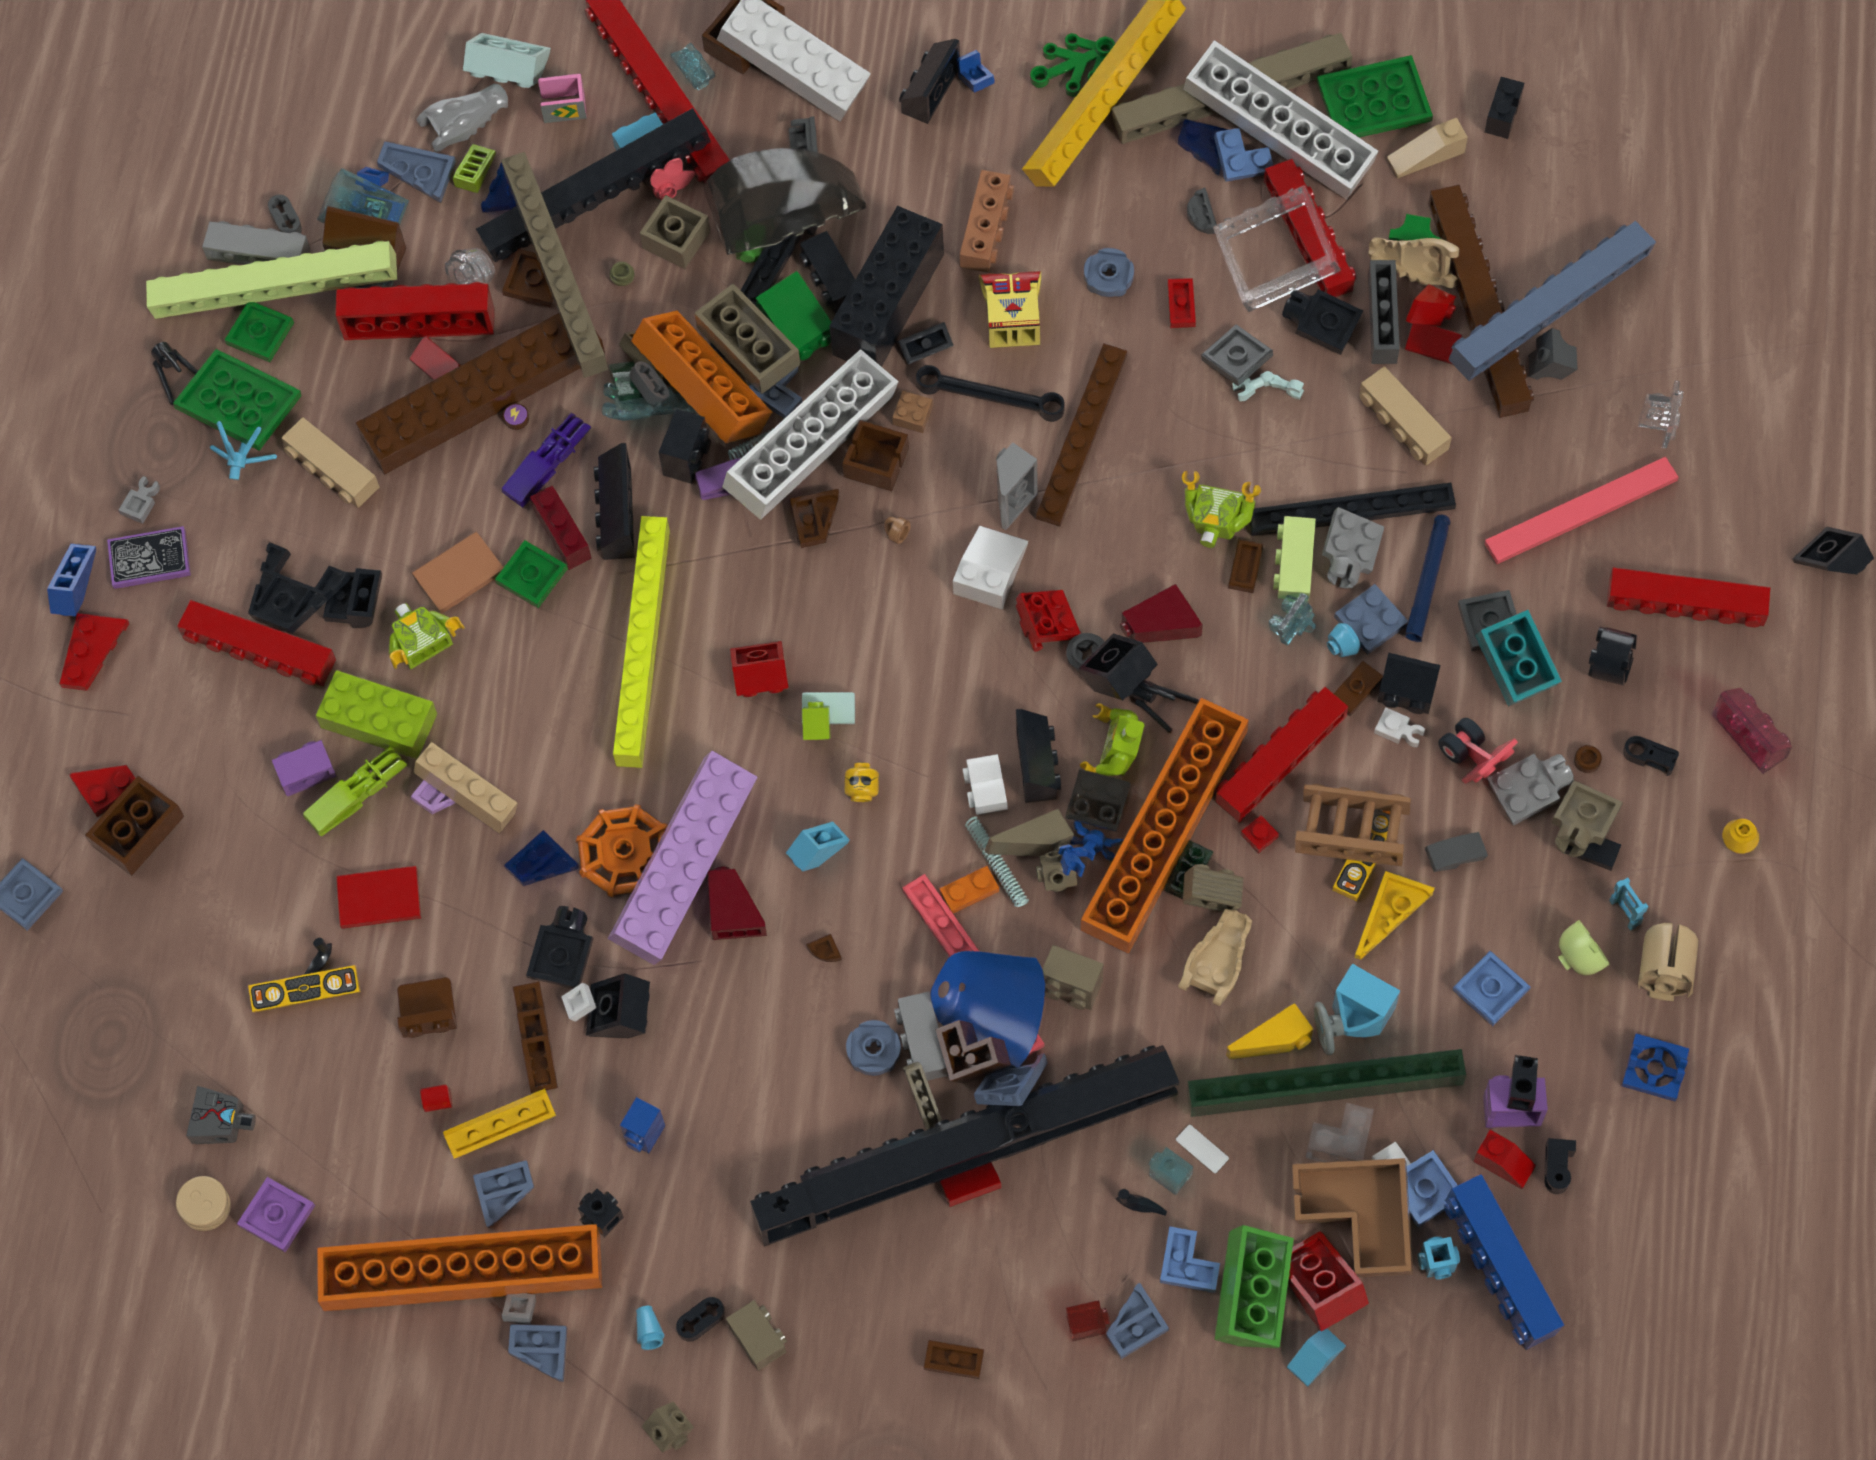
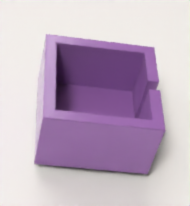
(1496, 1109)

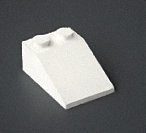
(989, 567)

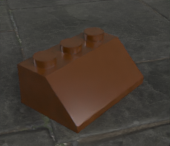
(351, 228)

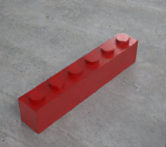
(1279, 181)
(1688, 597)
(256, 643)
(1281, 754)

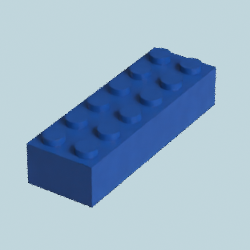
(1503, 1262)

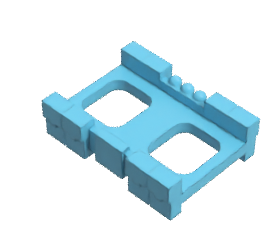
(1621, 895)

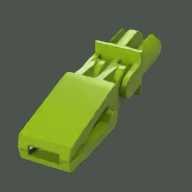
(347, 796)

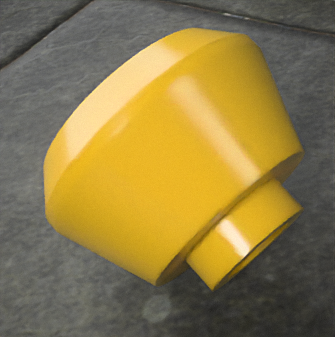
(1740, 836)

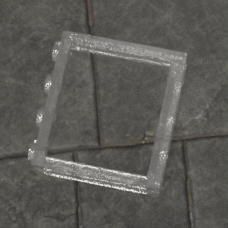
(1292, 280)

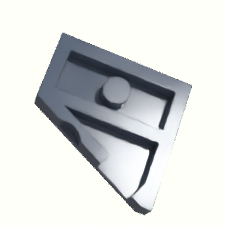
(540, 1347)

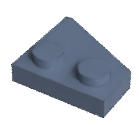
(502, 1189)
(1136, 1324)

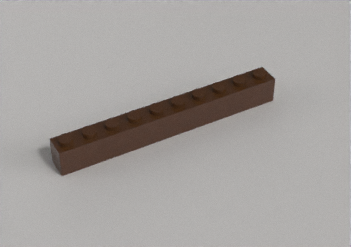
(1479, 295)

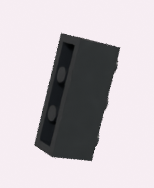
(827, 269)

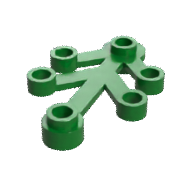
(1074, 61)

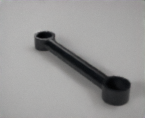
(990, 393)

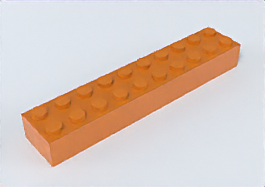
(1164, 825)
(459, 1267)

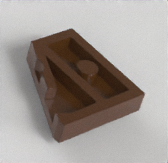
(814, 516)

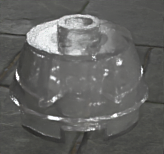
(470, 266)

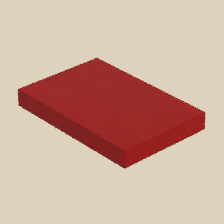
(378, 897)

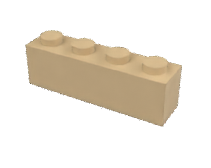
(1404, 416)
(330, 463)
(465, 787)

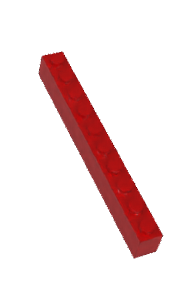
(650, 76)

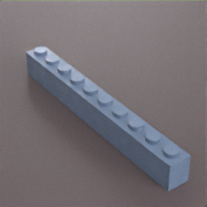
(1551, 301)

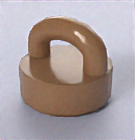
(899, 529)

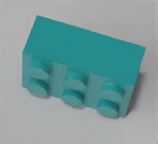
(1518, 658)

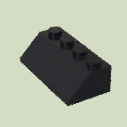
(615, 504)

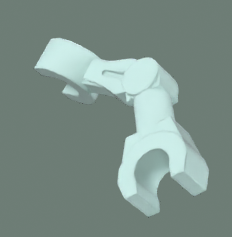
(1293, 388)

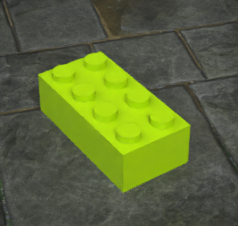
(376, 714)

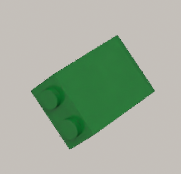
(796, 314)

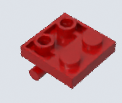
(1046, 617)

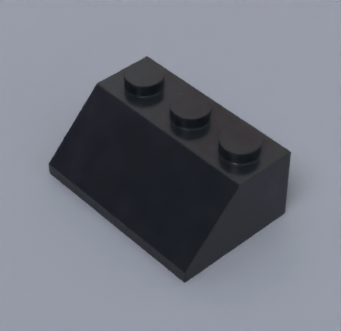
(931, 80)
(1037, 756)

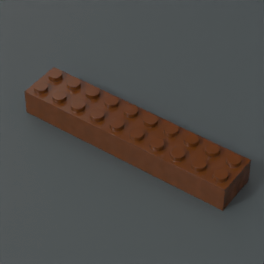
(469, 394)

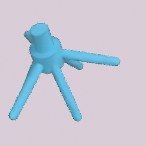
(238, 459)

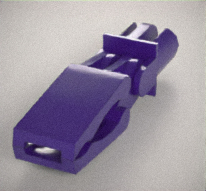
(541, 465)

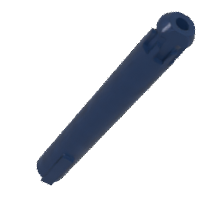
(1428, 579)

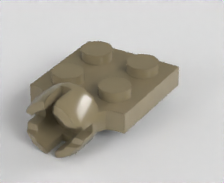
(1584, 818)

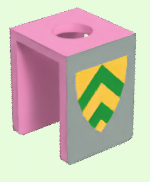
(563, 109)

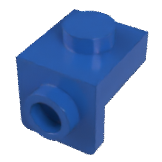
(973, 73)

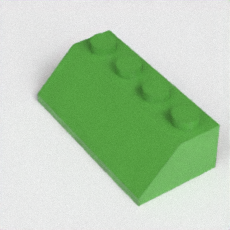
(1254, 1288)

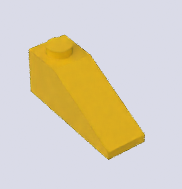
(1277, 1035)

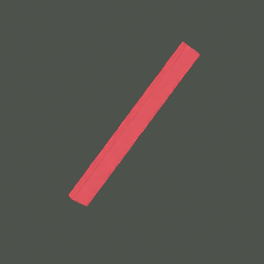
(1581, 510)
(943, 923)

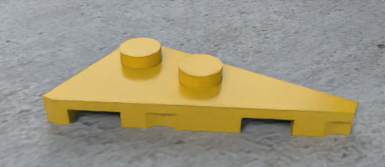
(1393, 904)

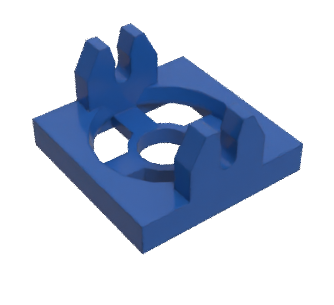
(1679, 1055)

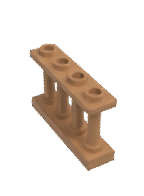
(1350, 848)

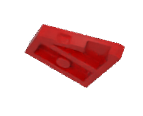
(102, 786)

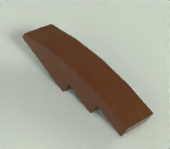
(535, 1037)

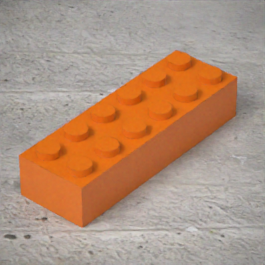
(701, 376)

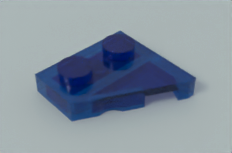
(1200, 141)

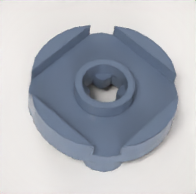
(1108, 285)
(877, 1063)

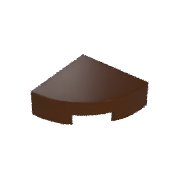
(824, 949)

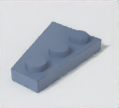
(418, 168)

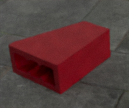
(1162, 618)
(732, 907)

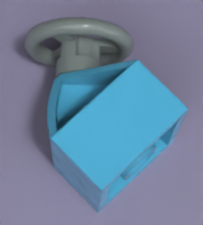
(1360, 1008)

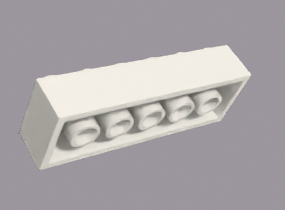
(793, 57)

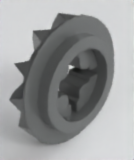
(1082, 643)

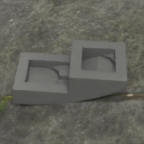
(1456, 851)

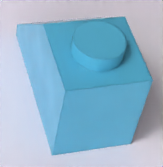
(816, 845)

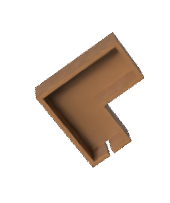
(1370, 1196)

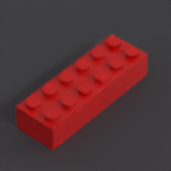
(415, 311)

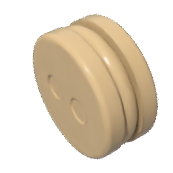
(203, 1203)

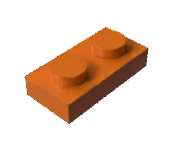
(969, 889)

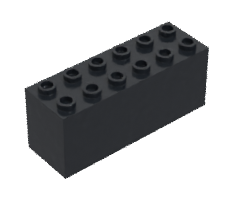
(888, 287)

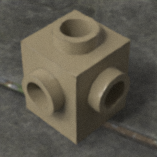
(1051, 873)
(668, 1427)

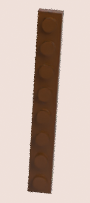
(1081, 435)

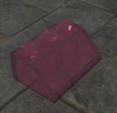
(1751, 729)

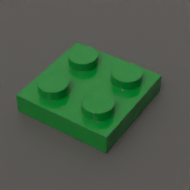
(259, 331)
(531, 574)

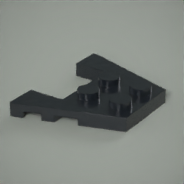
(286, 601)

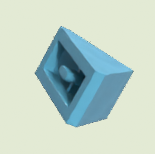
(1315, 1356)

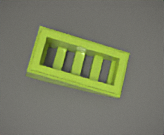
(473, 184)

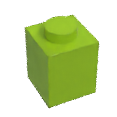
(816, 721)

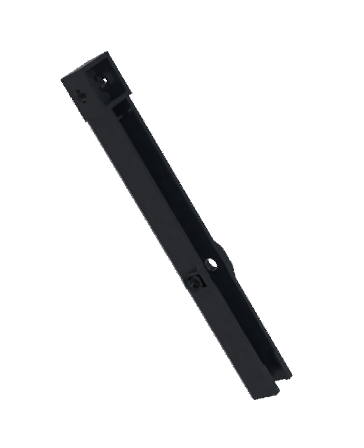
(964, 1143)

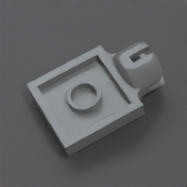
(1351, 547)
(1530, 786)

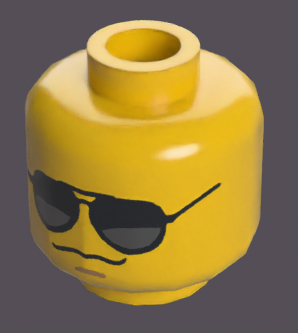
(861, 782)

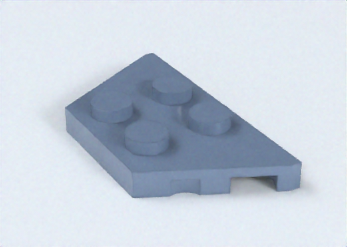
(1010, 1084)

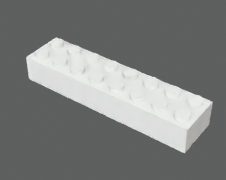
(1280, 119)
(809, 434)

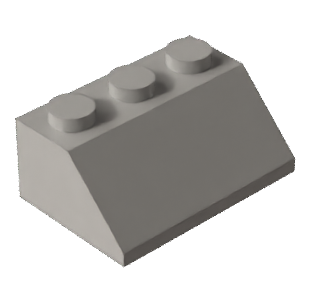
(1015, 482)

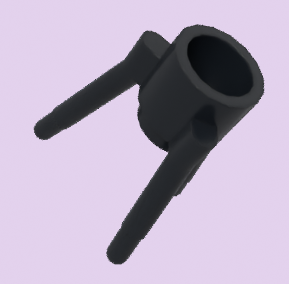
(167, 358)
(1148, 691)

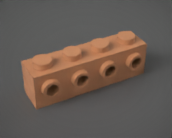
(986, 220)

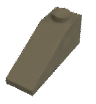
(1032, 837)

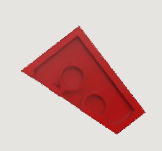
(88, 648)

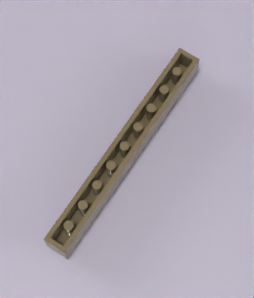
(1173, 104)
(554, 265)

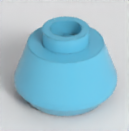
(1343, 641)

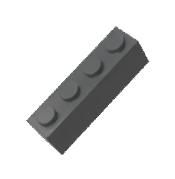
(1383, 312)

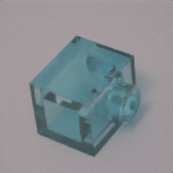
(1170, 1170)

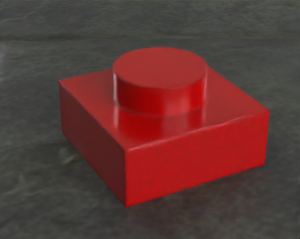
(1259, 834)

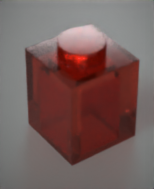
(1087, 1320)

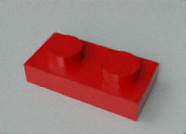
(1181, 303)

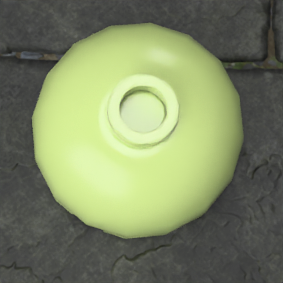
(1581, 951)

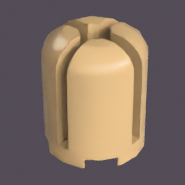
(1655, 974)

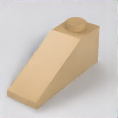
(1429, 148)

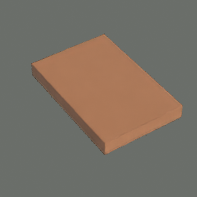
(458, 572)

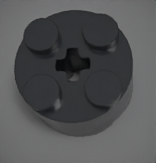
(1612, 656)

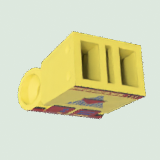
(1012, 308)

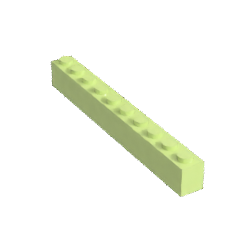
(271, 279)

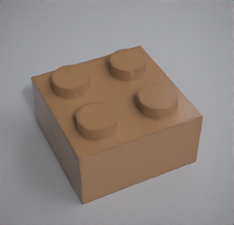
(912, 411)

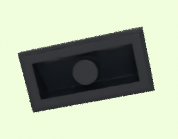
(925, 343)

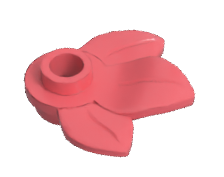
(670, 179)

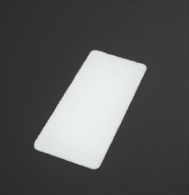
(1202, 1148)

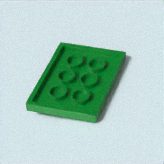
(1376, 97)
(238, 398)

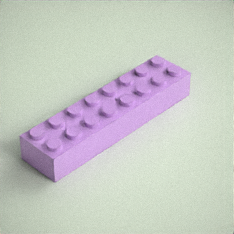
(682, 858)

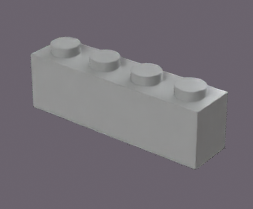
(249, 244)

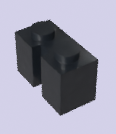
(1504, 107)

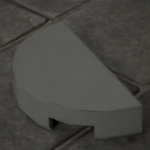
(1200, 212)

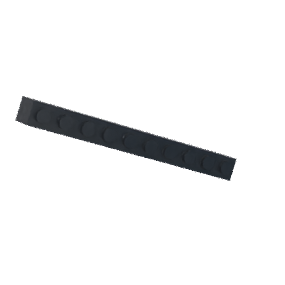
(600, 181)

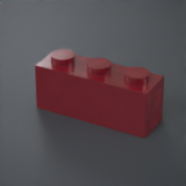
(560, 527)

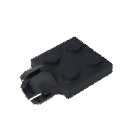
(1322, 318)
(561, 949)

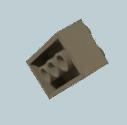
(747, 338)

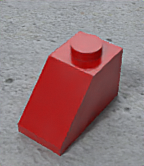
(1432, 307)
(1504, 1159)

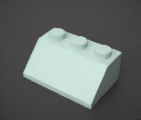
(505, 59)

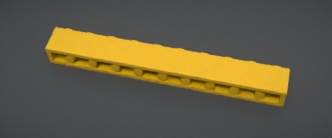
(1102, 91)

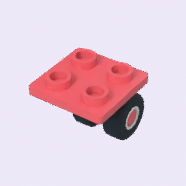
(1467, 743)

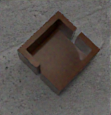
(878, 456)

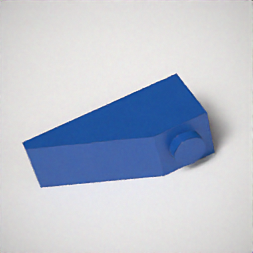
(71, 579)

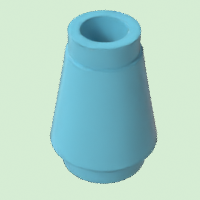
(648, 1329)

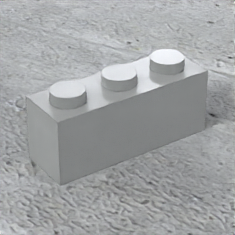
(920, 1035)

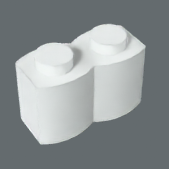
(986, 784)

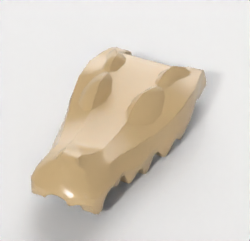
(1418, 259)
(1218, 958)

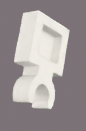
(1395, 726)

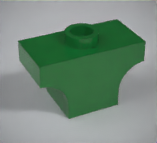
(1413, 228)

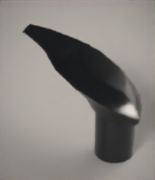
(321, 957)
(1139, 1203)

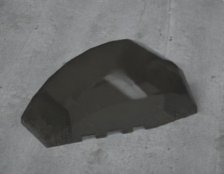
(778, 194)

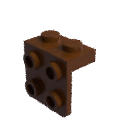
(426, 1007)

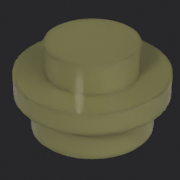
(622, 274)

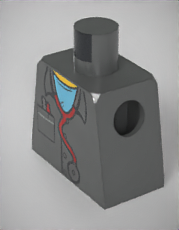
(217, 1118)

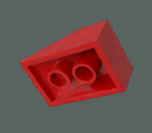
(1324, 1282)

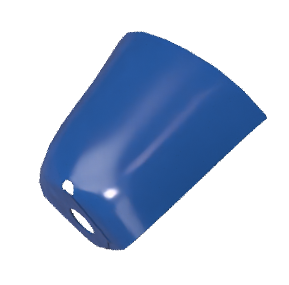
(999, 998)

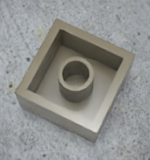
(675, 232)
(1072, 978)

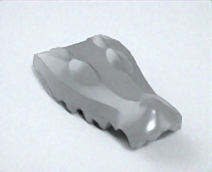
(462, 116)

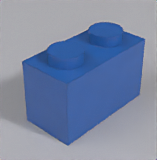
(642, 1126)

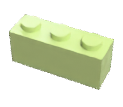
(1294, 556)

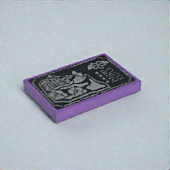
(148, 557)

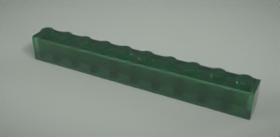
(1326, 1082)

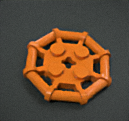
(607, 846)

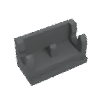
(804, 136)

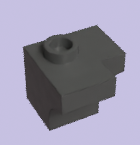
(1552, 357)

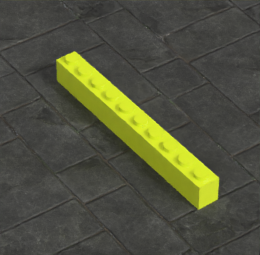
(641, 642)

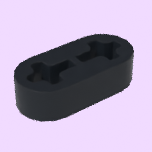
(704, 1324)

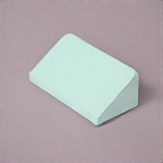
(841, 705)

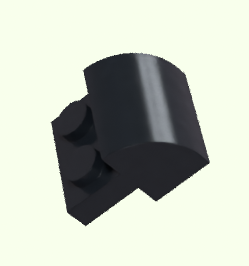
(355, 600)

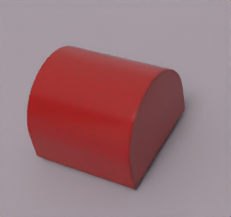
(436, 1098)

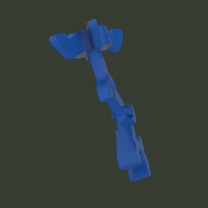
(1093, 842)

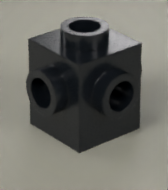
(600, 1210)

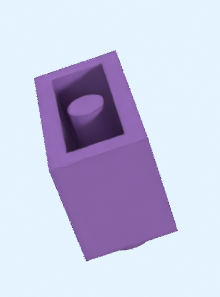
(303, 767)

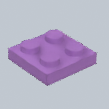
(276, 1214)

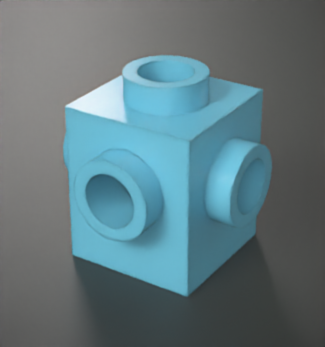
(1438, 1248)

